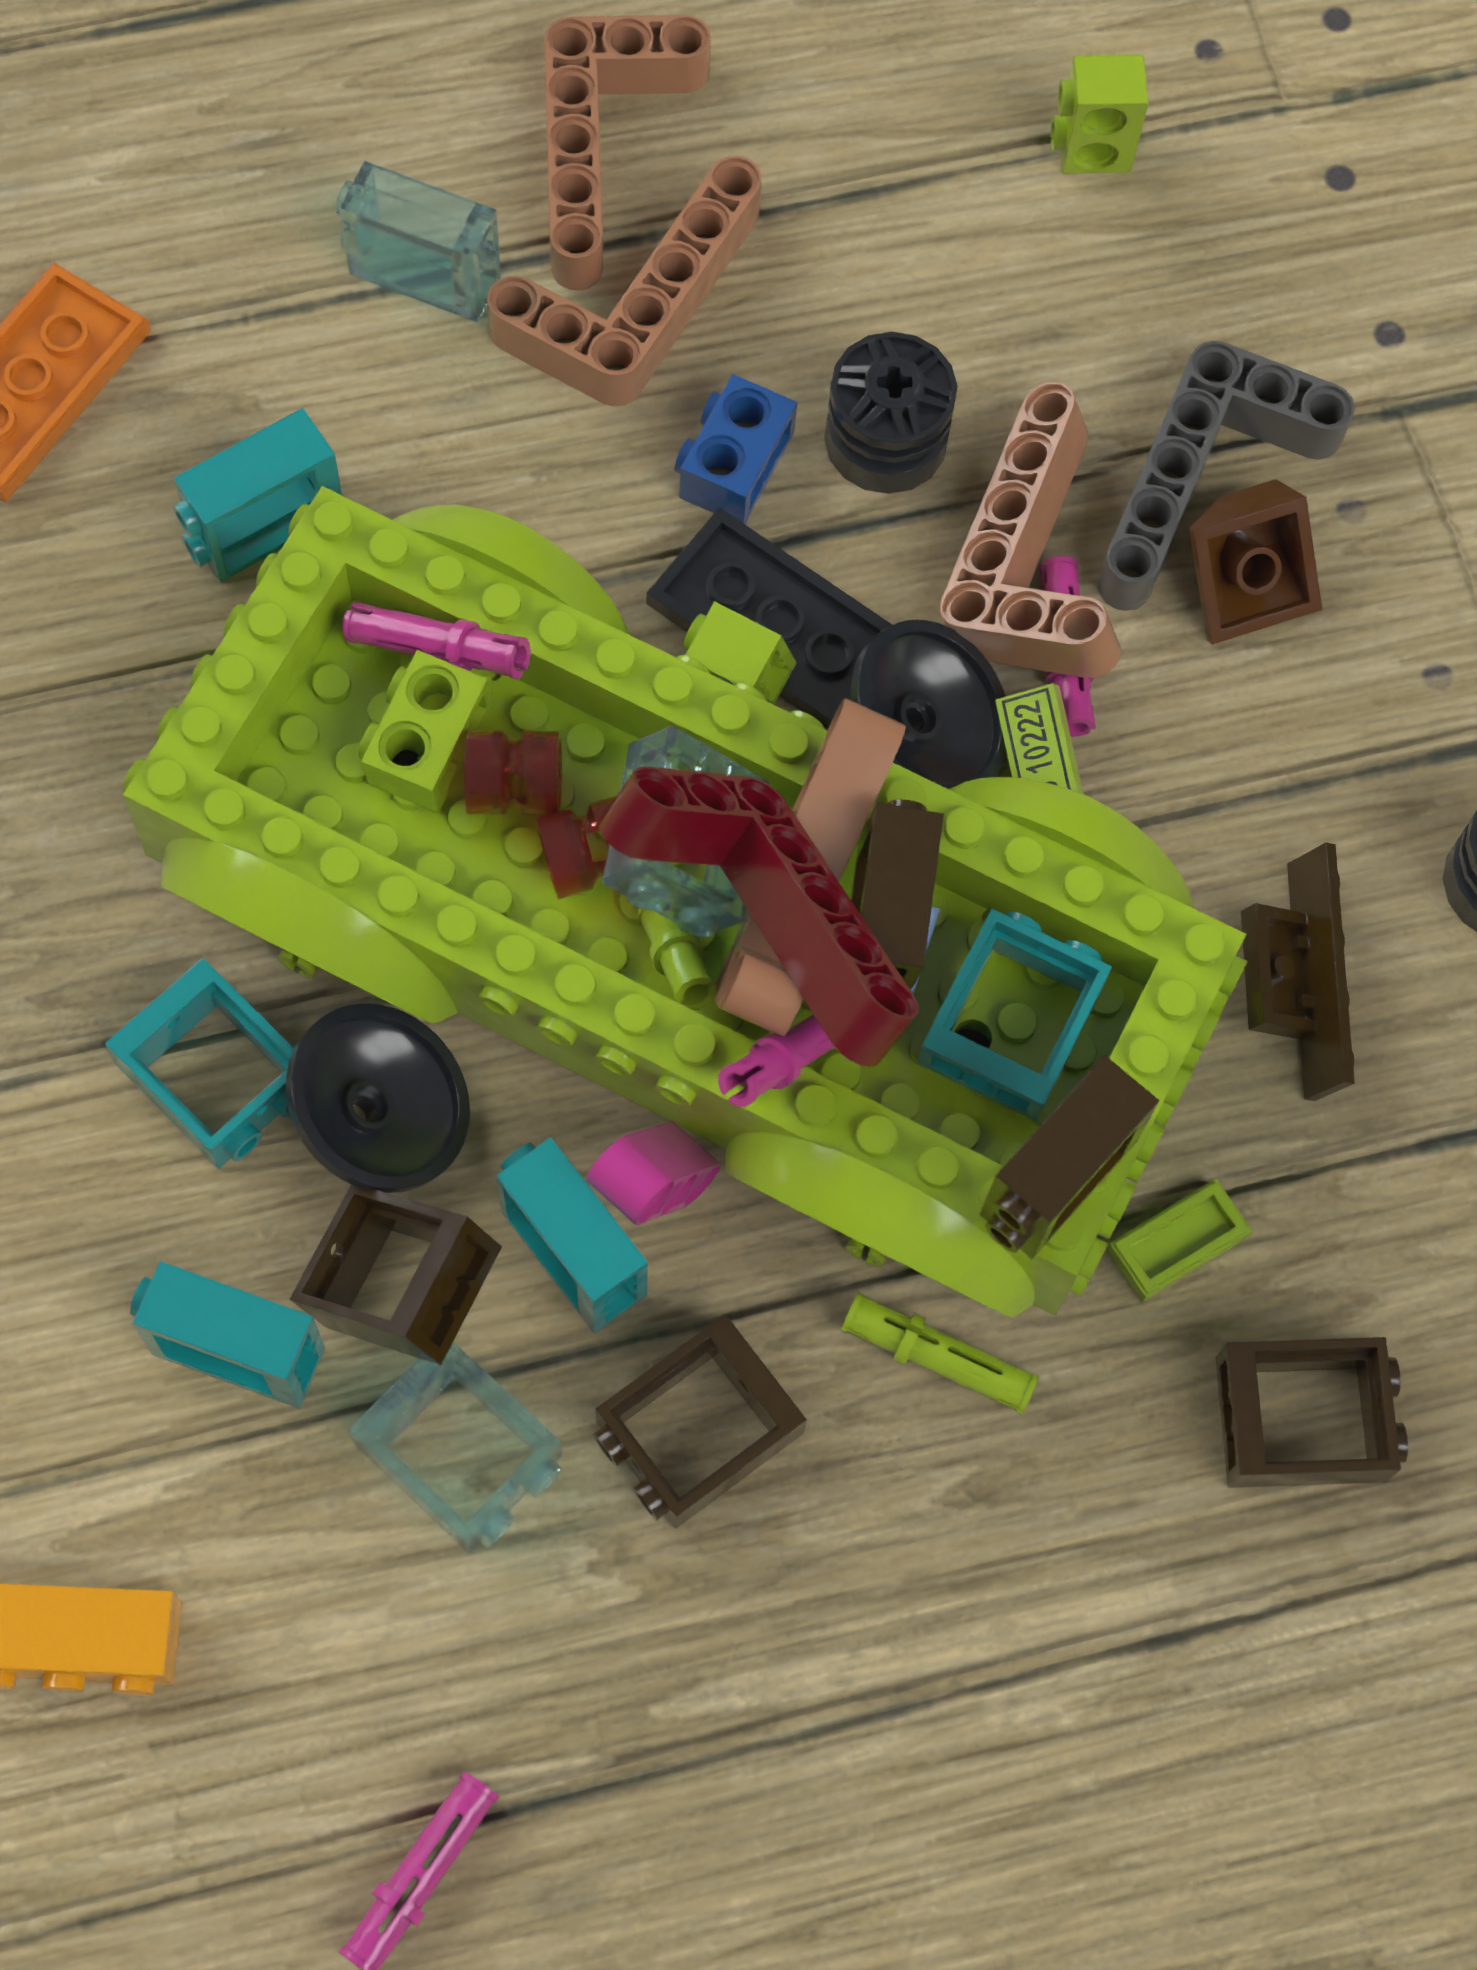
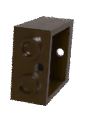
(898, 880)
(1067, 1158)
(437, 1293)
(750, 1378)
(1241, 1413)

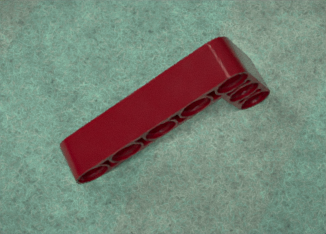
(783, 886)

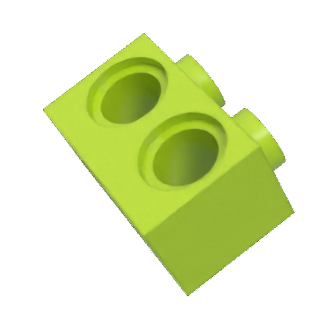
(1100, 113)
(740, 651)
(435, 732)

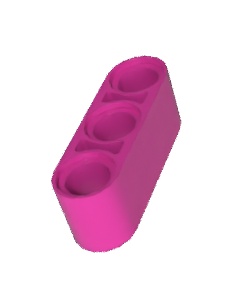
(653, 1172)

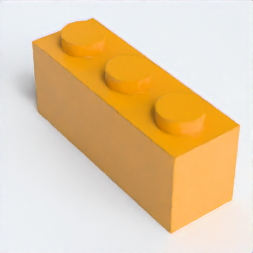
(88, 1636)

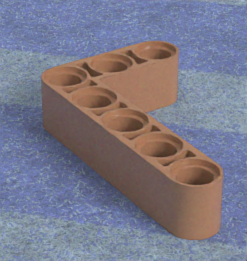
(593, 59)
(648, 298)
(990, 583)
(833, 814)

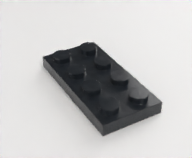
(772, 588)

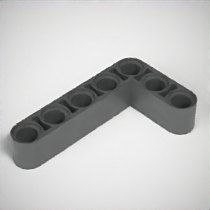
(1184, 451)

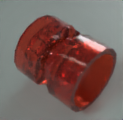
(513, 772)
(568, 850)

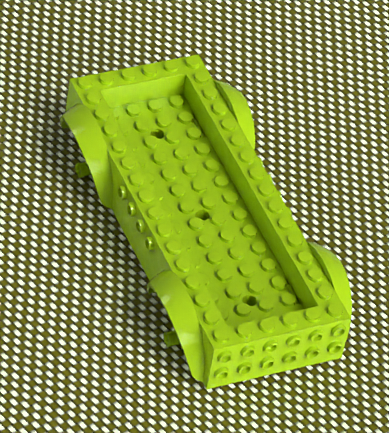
(451, 912)

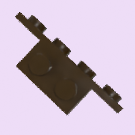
(1300, 972)

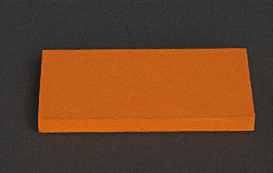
(53, 362)

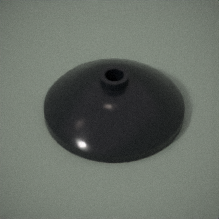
(942, 695)
(400, 1080)

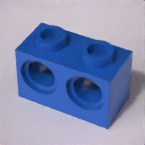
(746, 452)

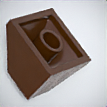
(1255, 561)

